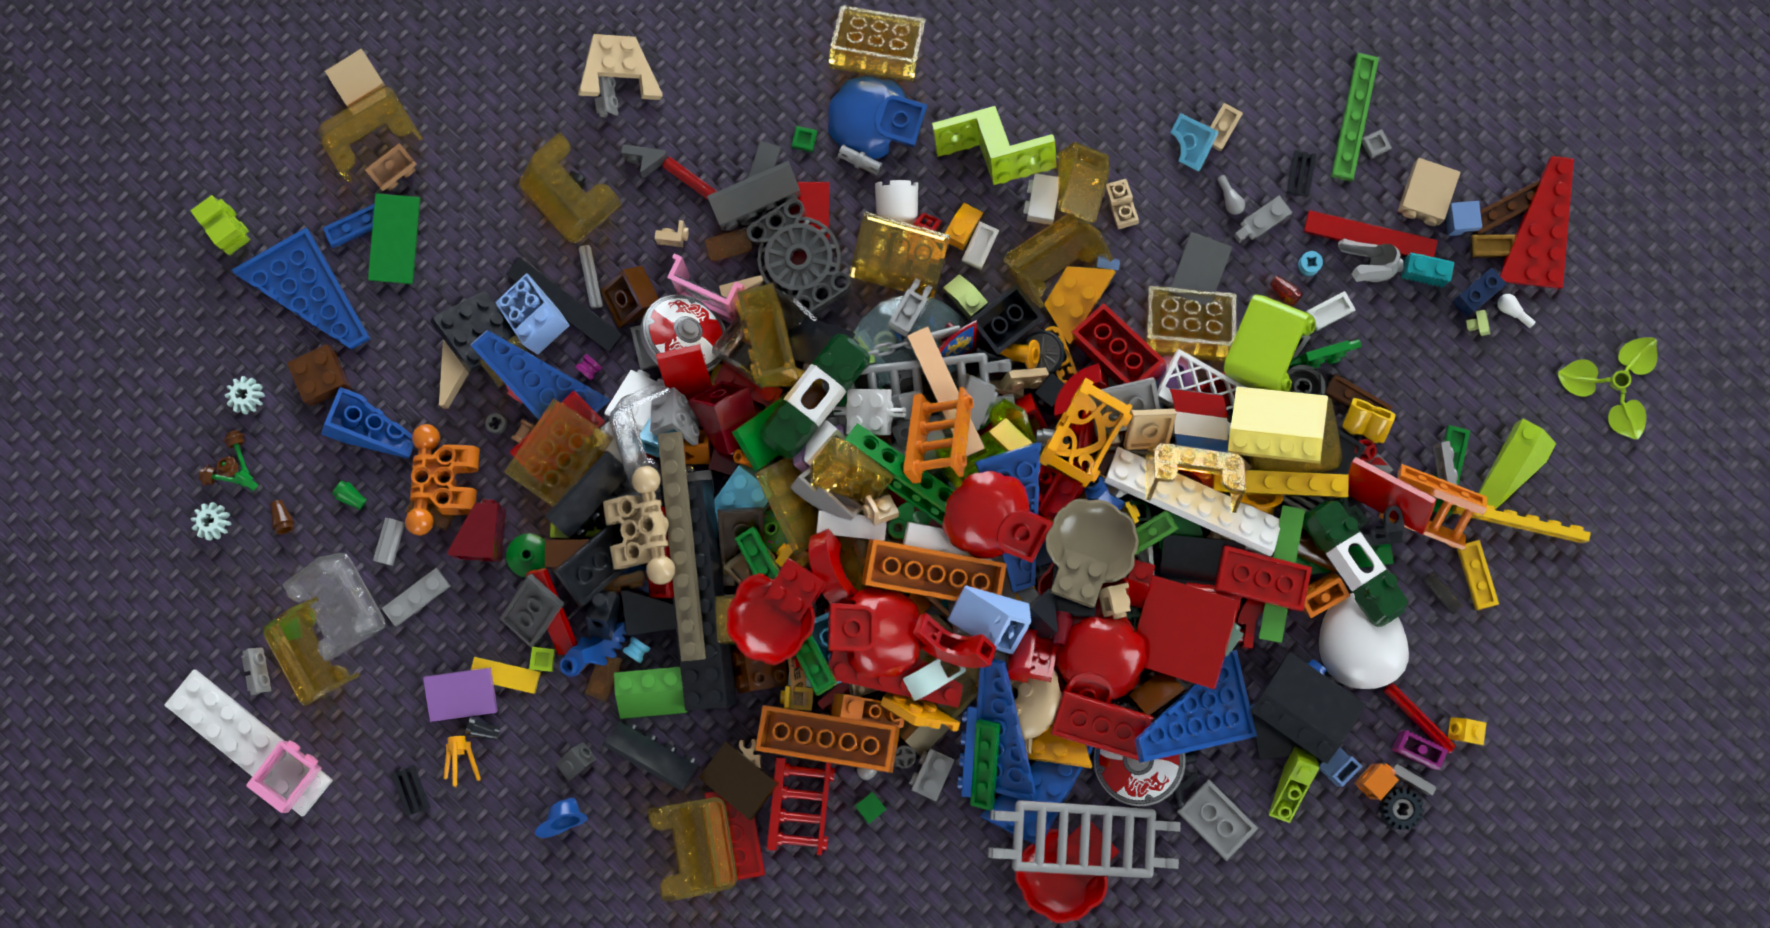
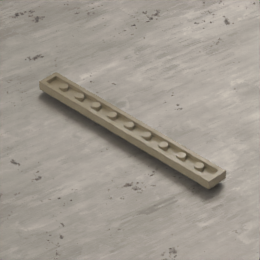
(681, 546)

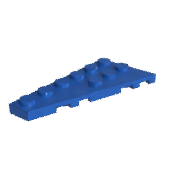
(530, 377)
(997, 705)
(1051, 784)

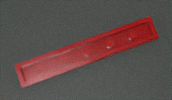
(1341, 228)

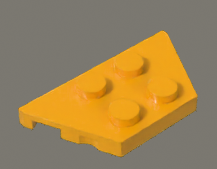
(1076, 296)
(918, 712)
(1059, 750)

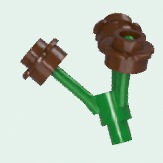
(228, 466)

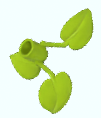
(1637, 355)

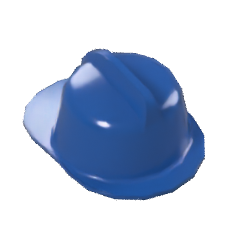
(560, 818)

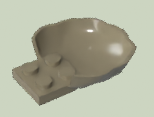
(1091, 547)

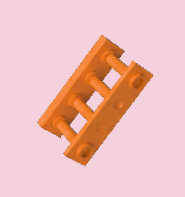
(920, 427)
(1452, 495)

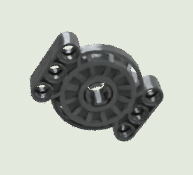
(793, 236)

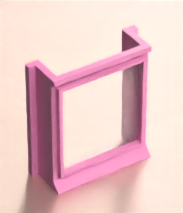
(723, 306)

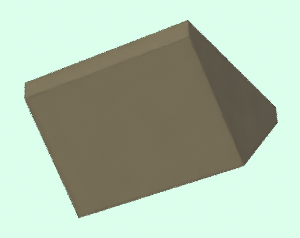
(921, 737)

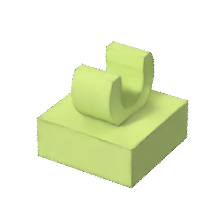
(1480, 323)

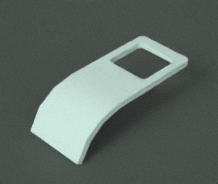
(928, 679)

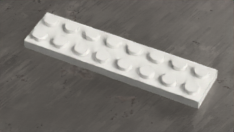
(1196, 503)
(242, 737)

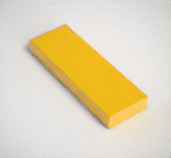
(1478, 575)
(509, 675)

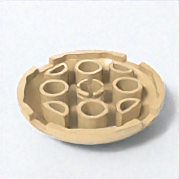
(1036, 704)

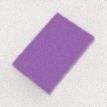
(460, 694)

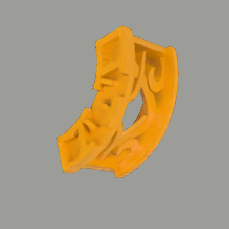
(1079, 402)

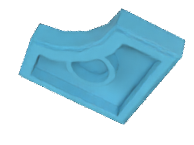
(1194, 140)

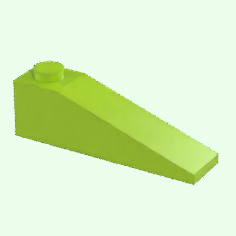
(1518, 460)

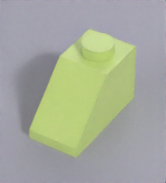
(965, 296)

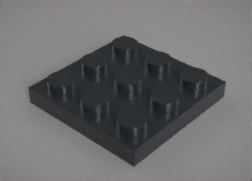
(468, 321)

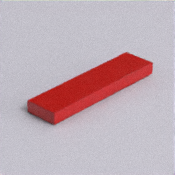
(559, 628)

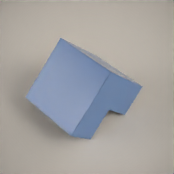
(1463, 218)
(1340, 768)

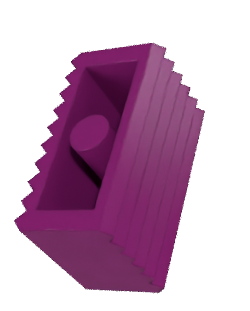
(1419, 749)

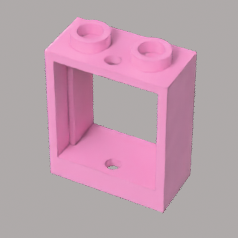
(270, 795)

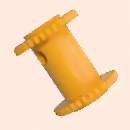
(1023, 353)

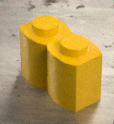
(1368, 421)

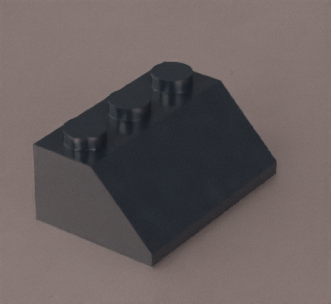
(1005, 320)

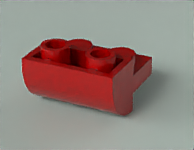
(1056, 491)
(1032, 659)

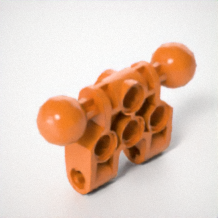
(461, 499)

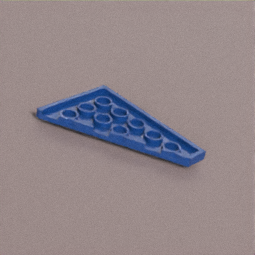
(303, 282)
(1201, 717)

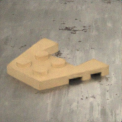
(617, 58)

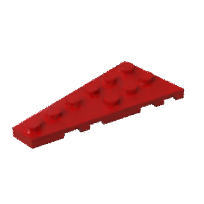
(1541, 240)
(843, 671)

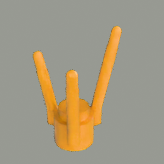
(455, 747)

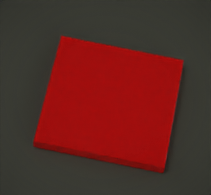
(1186, 630)

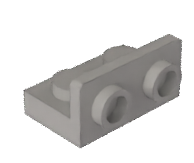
(932, 774)

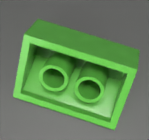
(649, 692)

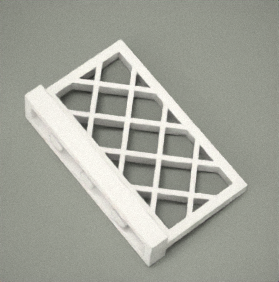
(1164, 393)

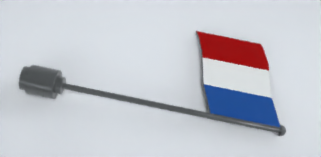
(1198, 422)

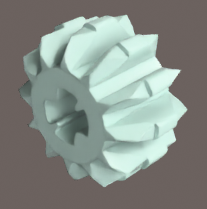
(236, 394)
(209, 513)

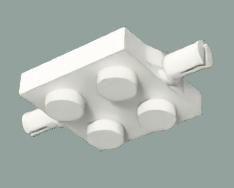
(870, 409)

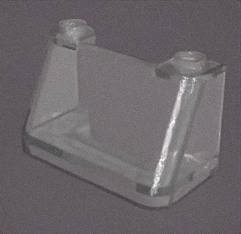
(344, 605)

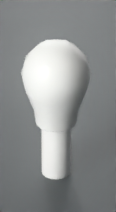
(1509, 304)

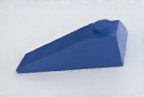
(362, 425)

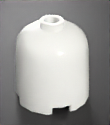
(897, 200)

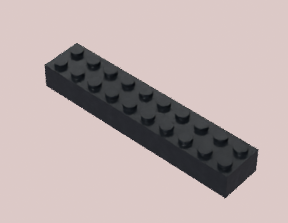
(711, 680)

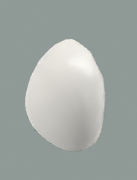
(1359, 651)

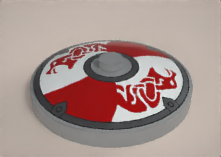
(680, 323)
(1138, 782)

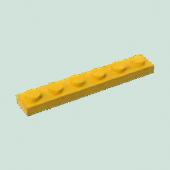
(1291, 484)
(1530, 523)

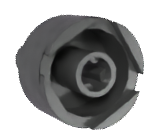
(1308, 380)

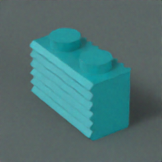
(1427, 269)

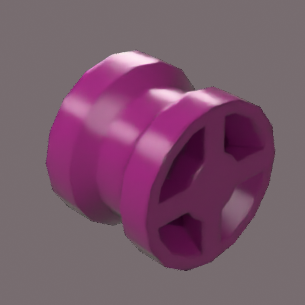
(588, 367)

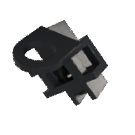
(1390, 532)

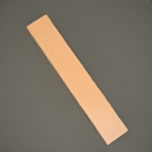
(941, 381)

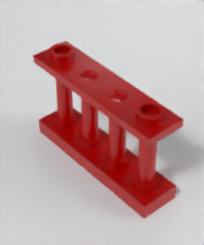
(779, 815)

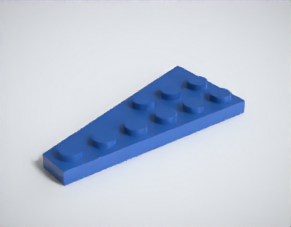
(1024, 466)

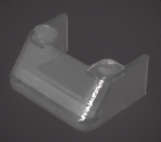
(627, 433)

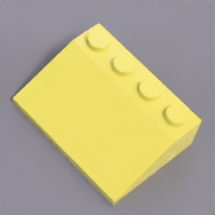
(1278, 424)

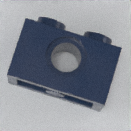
(1479, 292)

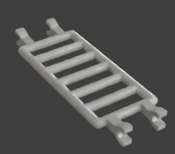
(984, 367)
(1085, 811)

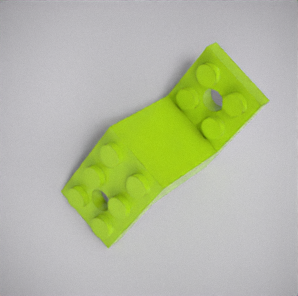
(1002, 160)

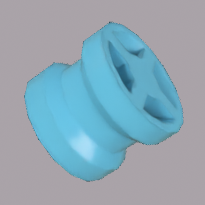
(1306, 267)
(636, 649)

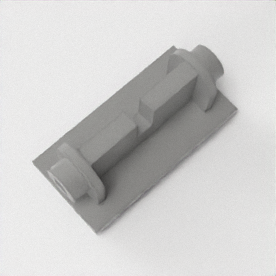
(608, 100)
(255, 662)

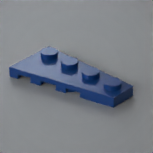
(968, 740)

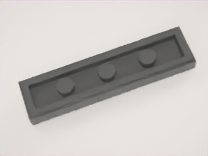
(765, 158)

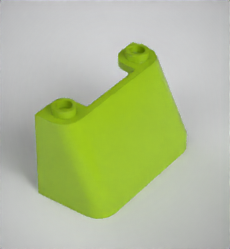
(1267, 344)

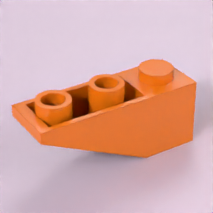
(864, 710)

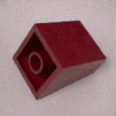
(721, 412)
(481, 533)

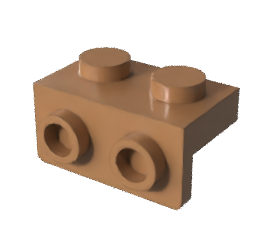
(391, 167)

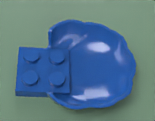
(872, 114)

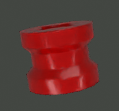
(1370, 450)

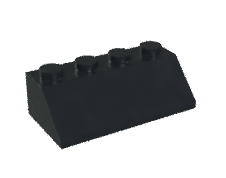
(585, 500)
(651, 755)

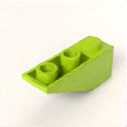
(1293, 784)

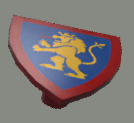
(961, 342)

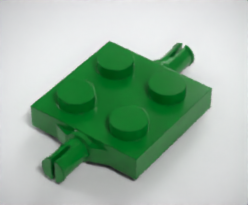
(1330, 353)

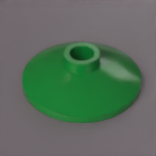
(516, 549)

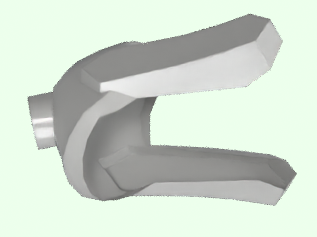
(1383, 264)

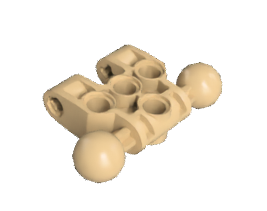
(641, 528)

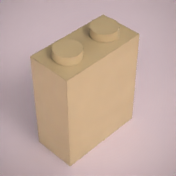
(1428, 192)

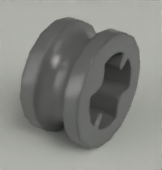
(490, 420)

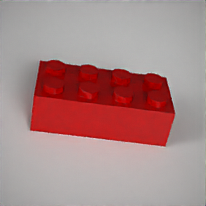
(1117, 348)

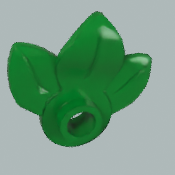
(906, 514)

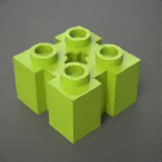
(221, 224)

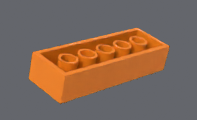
(928, 571)
(827, 738)

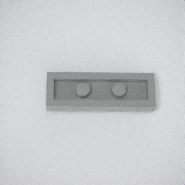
(416, 597)

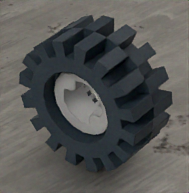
(1390, 805)

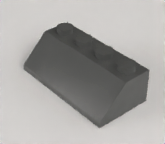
(754, 196)

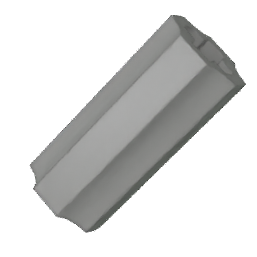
(389, 541)

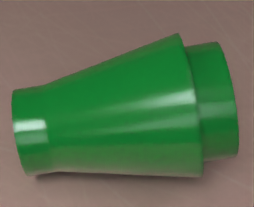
(349, 495)

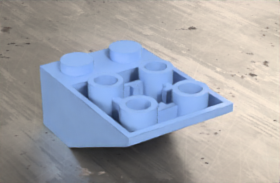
(531, 314)
(993, 615)

